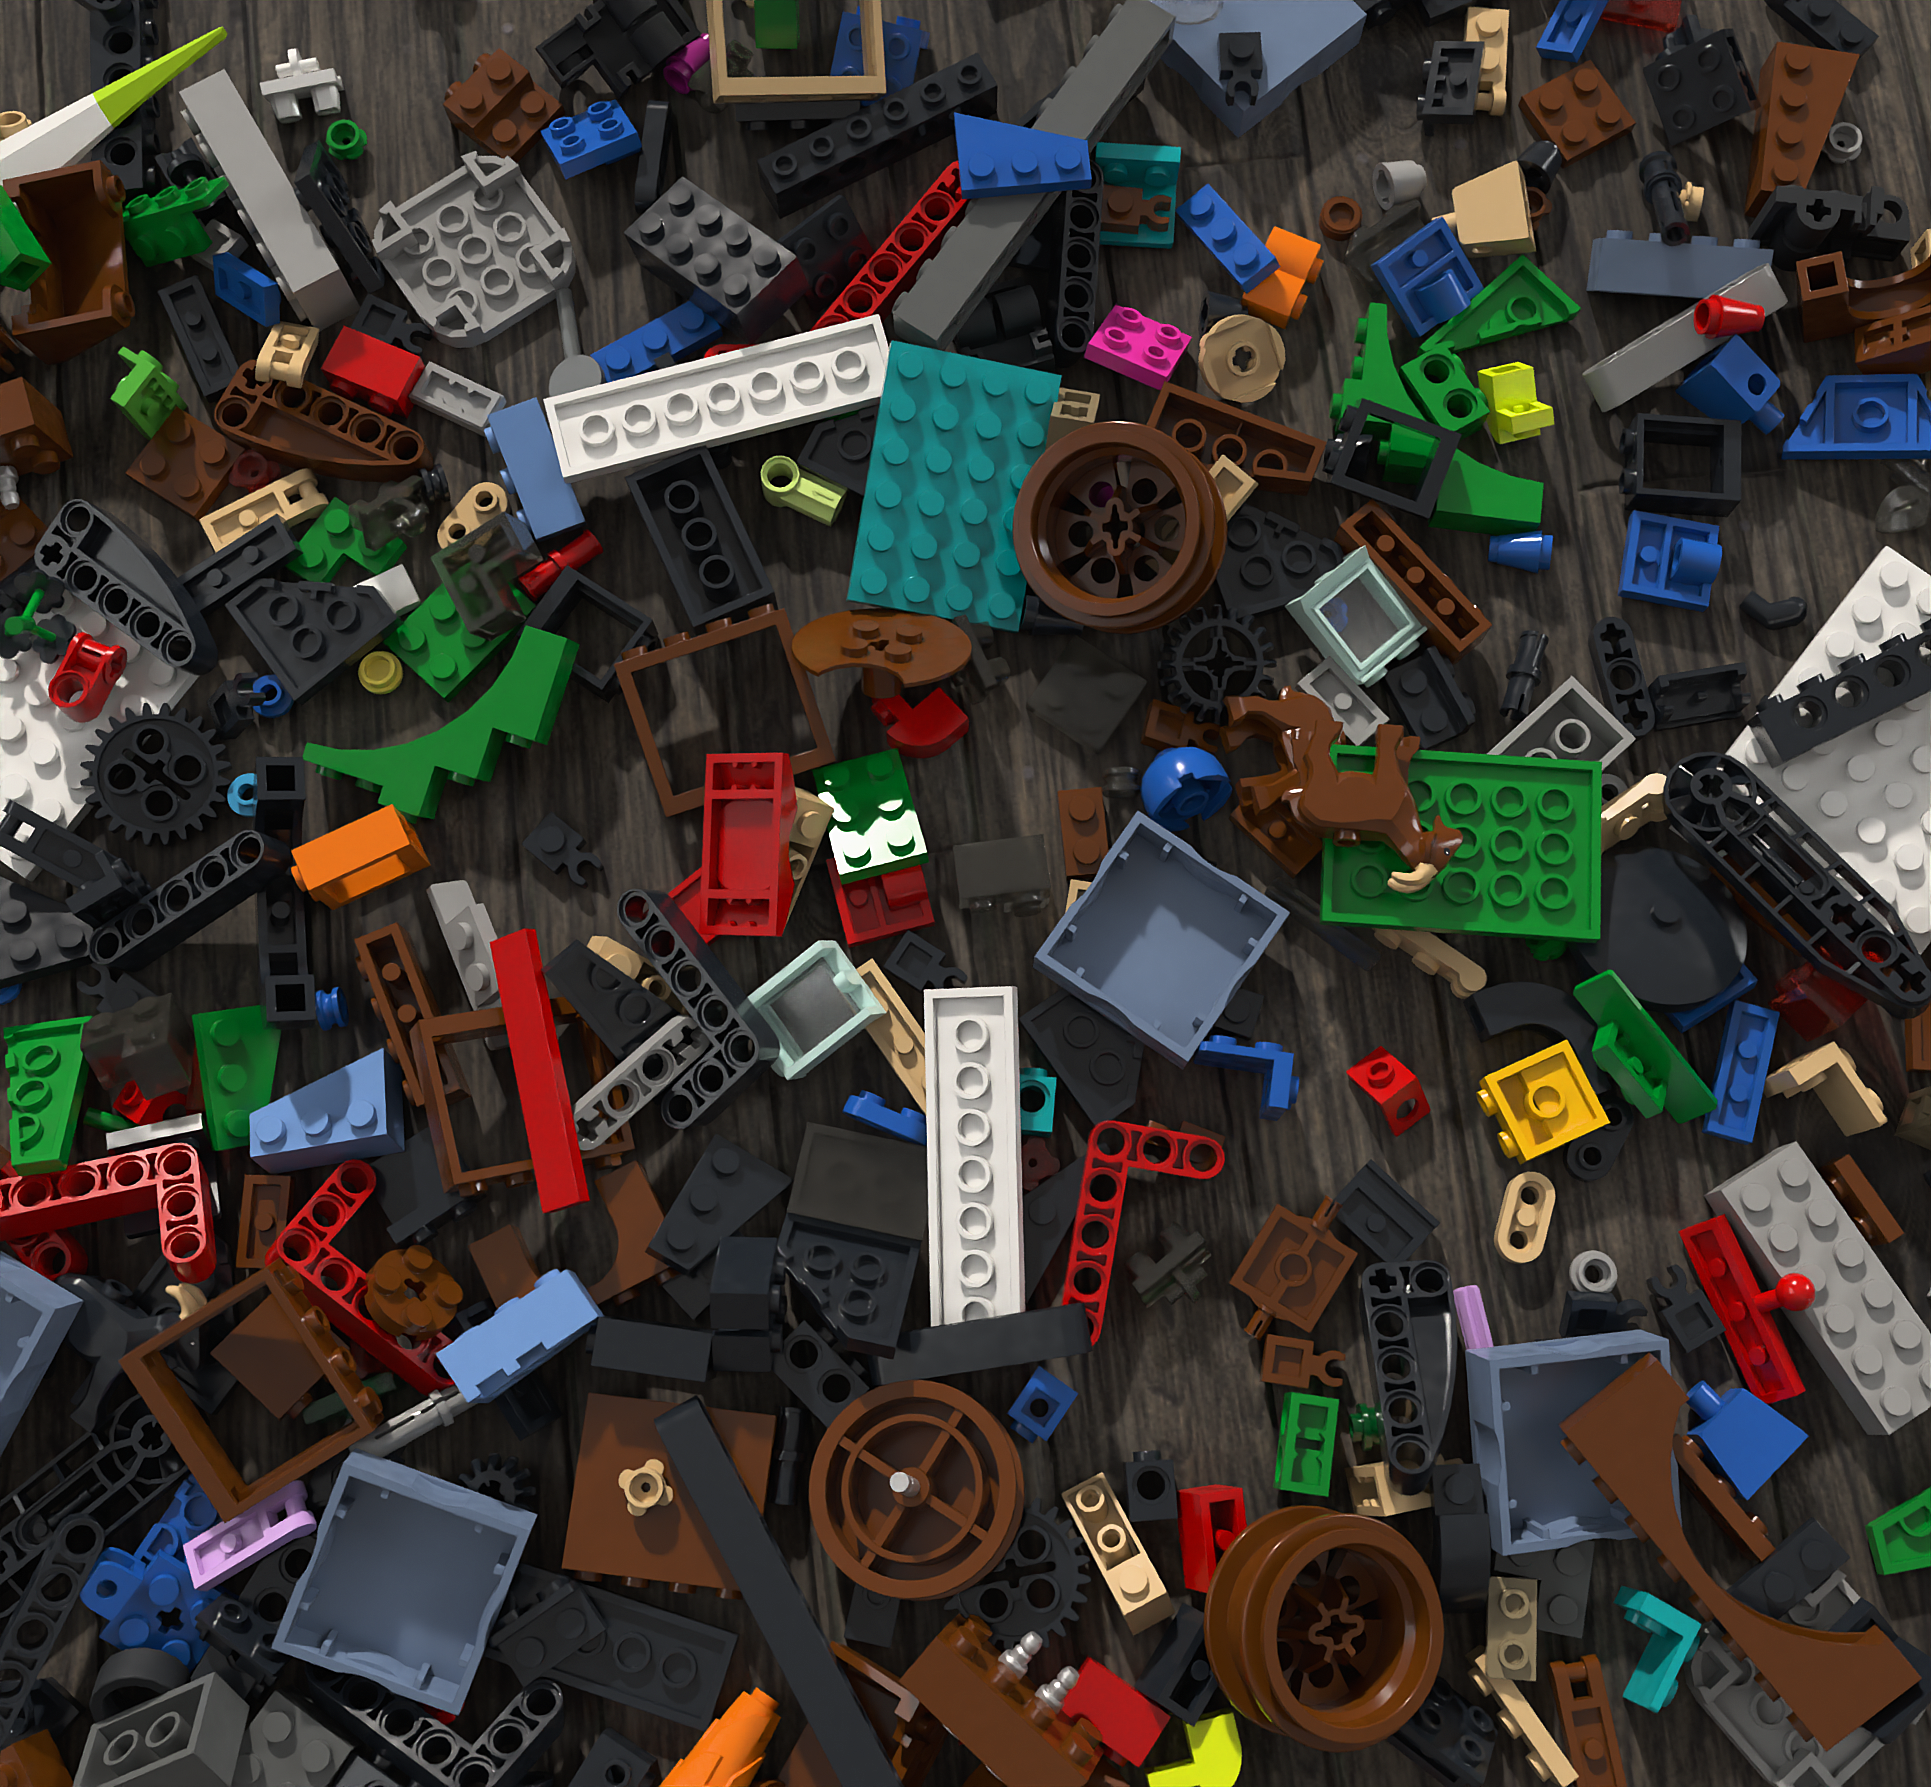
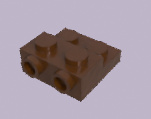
(501, 106)

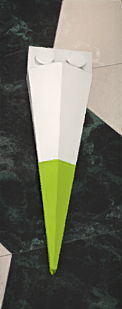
(76, 129)

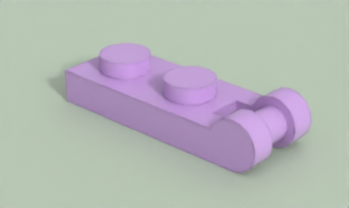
(248, 1537)

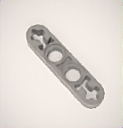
(640, 1087)

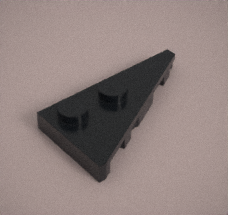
(1047, 1216)

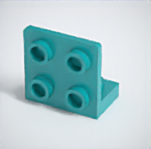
(1146, 168)
(1671, 1643)

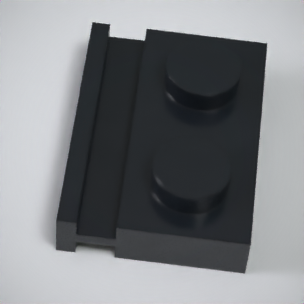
(1383, 1215)

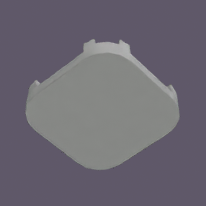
(475, 251)
(1757, 1724)

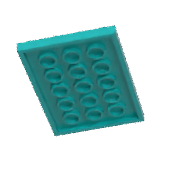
(946, 485)

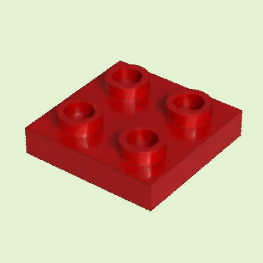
(882, 904)

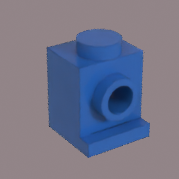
(1058, 1398)

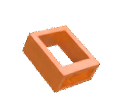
(359, 858)

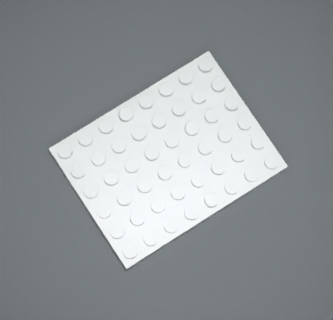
(1872, 784)

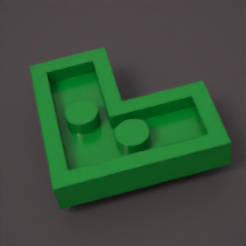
(334, 541)

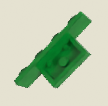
(165, 226)
(1640, 1054)

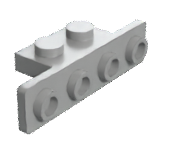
(469, 938)

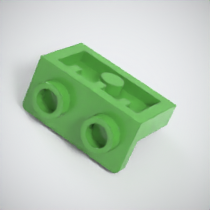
(146, 393)

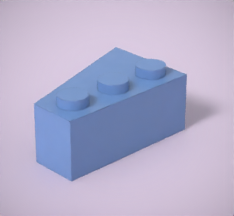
(534, 470)
(334, 1119)
(520, 1336)

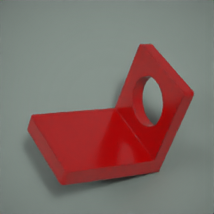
(1389, 1086)
(143, 1112)

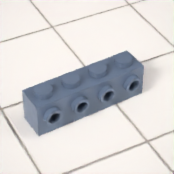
(1669, 271)

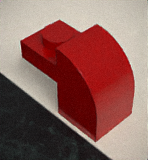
(924, 729)

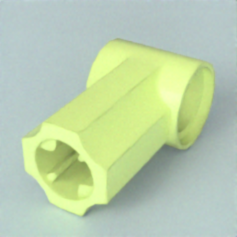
(804, 493)

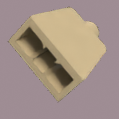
(1493, 214)
(1375, 1497)

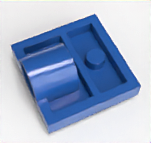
(591, 138)
(1428, 278)
(1669, 561)

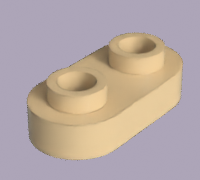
(470, 515)
(1528, 1220)

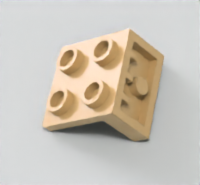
(1834, 1080)

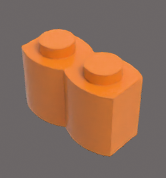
(1280, 294)

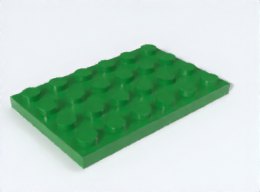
(1523, 860)

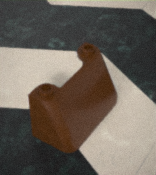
(85, 289)
(900, 1720)

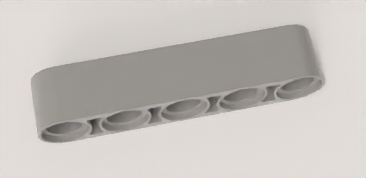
(1674, 343)

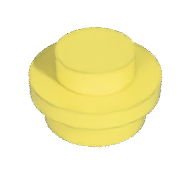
(380, 672)

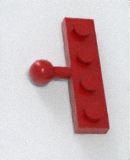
(1747, 1310)

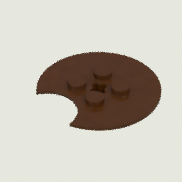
(886, 645)

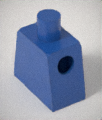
(1733, 386)
(1741, 1436)

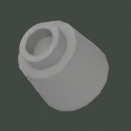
(1398, 182)

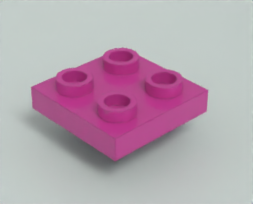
(1138, 346)

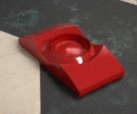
(746, 844)

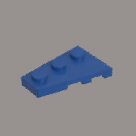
(1017, 159)
(184, 1520)

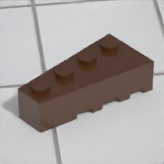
(1798, 104)
(1266, 451)

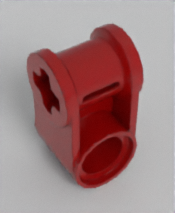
(89, 669)

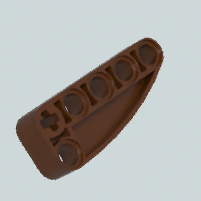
(304, 438)

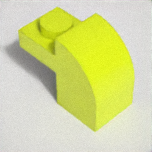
(1513, 402)
(1213, 1754)

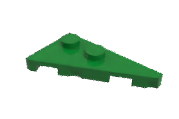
(1511, 305)

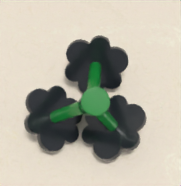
(52, 635)

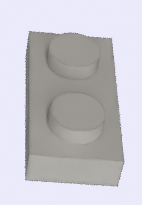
(1345, 700)

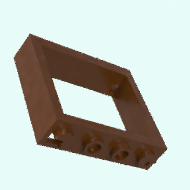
(682, 645)
(490, 1023)
(189, 1430)

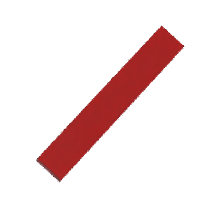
(539, 1071)

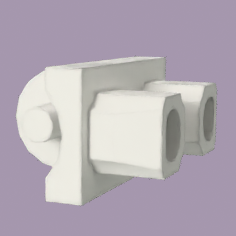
(319, 85)

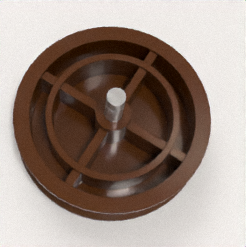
(916, 1491)

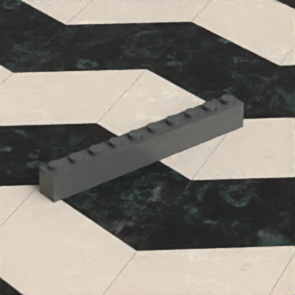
(999, 225)

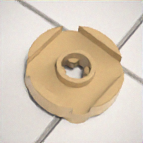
(1262, 368)

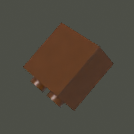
(272, 1360)

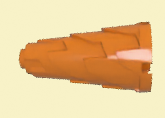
(730, 1747)

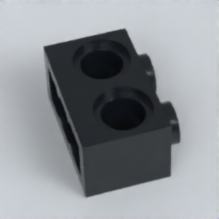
(811, 1382)

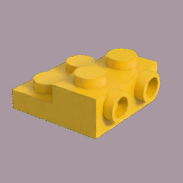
(1541, 1103)

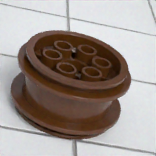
(1083, 466)
(1255, 1634)

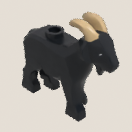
(113, 1326)

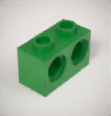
(1453, 393)
(1306, 1444)

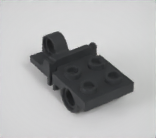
(618, 41)
(1807, 221)
(1008, 329)

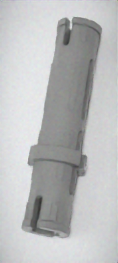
(414, 1422)

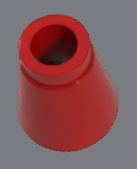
(1726, 317)

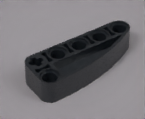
(126, 572)
(1420, 1353)

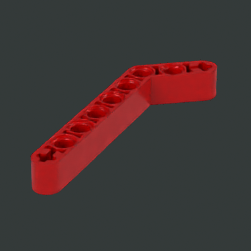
(893, 259)

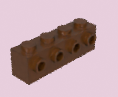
(1431, 596)
(402, 999)

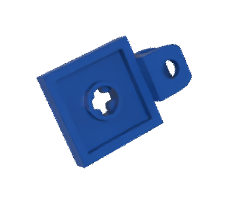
(139, 1594)

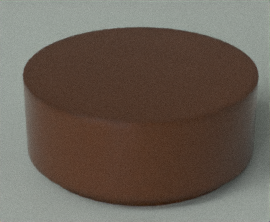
(1340, 218)

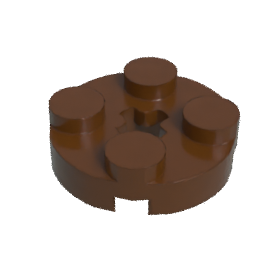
(423, 1274)

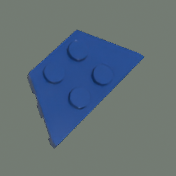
(1864, 420)

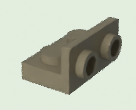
(1511, 1628)

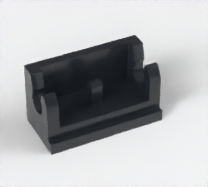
(1698, 696)

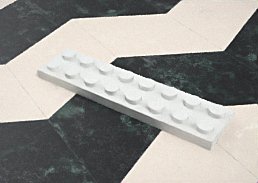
(718, 399)
(974, 1153)

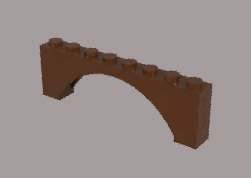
(1823, 1676)

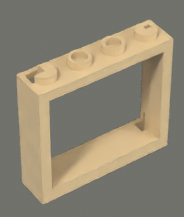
(800, 89)

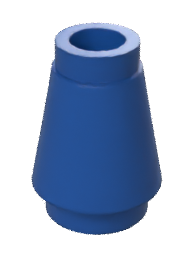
(1522, 550)

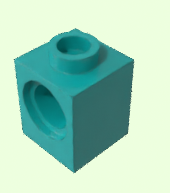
(1039, 1122)

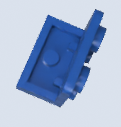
(901, 51)
(1267, 1058)

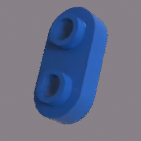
(871, 1111)

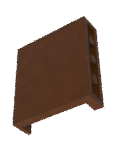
(668, 1540)

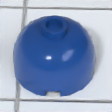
(1183, 785)

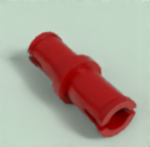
(574, 555)

